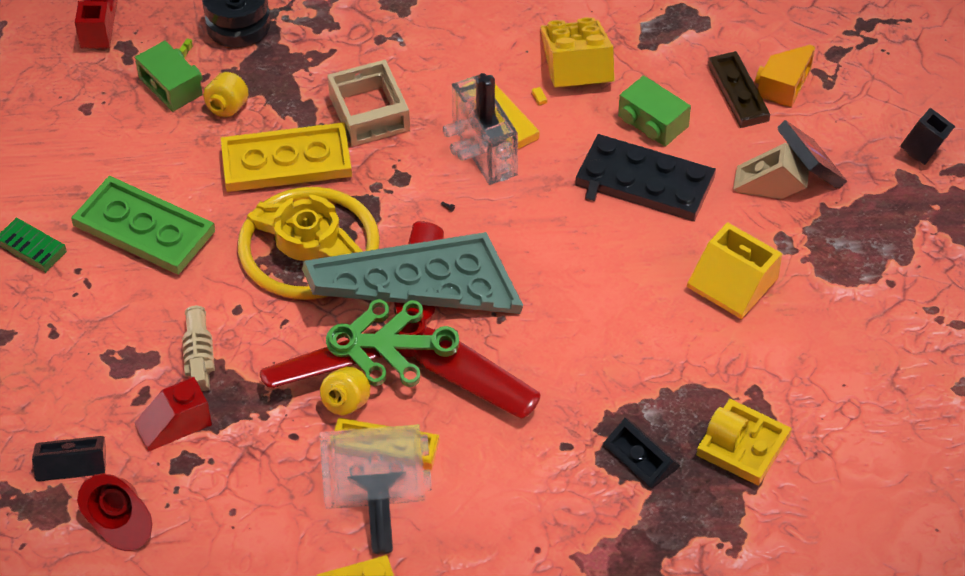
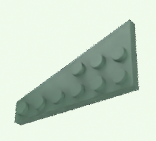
(439, 273)

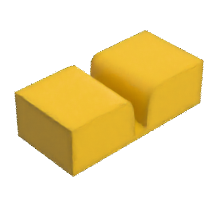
(539, 95)

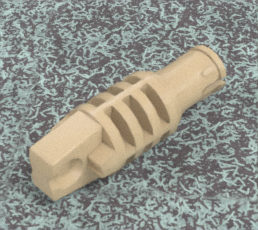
(198, 347)

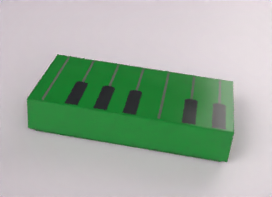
(31, 245)

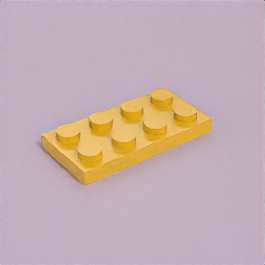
(285, 157)

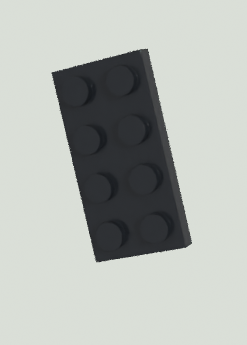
(646, 177)

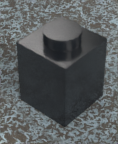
(927, 136)

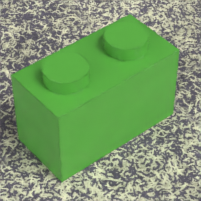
(169, 75)
(654, 110)

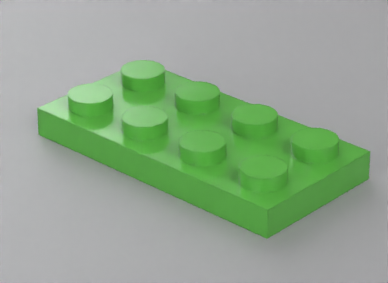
(143, 224)

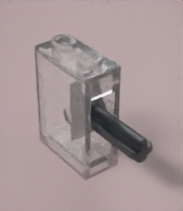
(483, 129)
(374, 471)

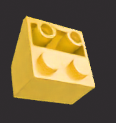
(735, 270)

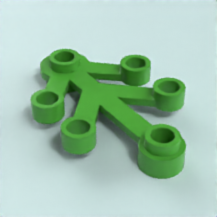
(387, 341)

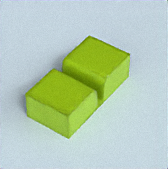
(186, 46)

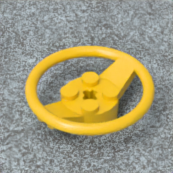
(303, 230)

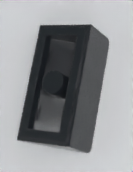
(640, 453)
(69, 458)

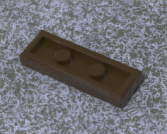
(738, 89)

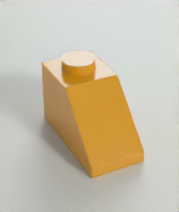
(785, 75)

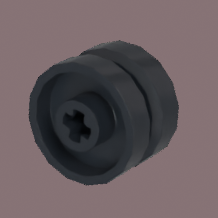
(237, 21)

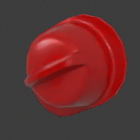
(115, 511)

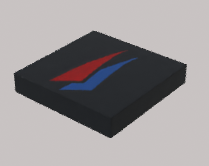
(811, 154)

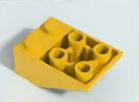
(578, 52)

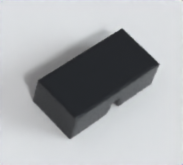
(592, 189)

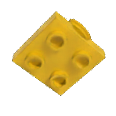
(743, 441)

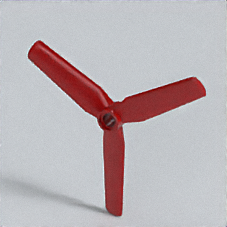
(463, 368)

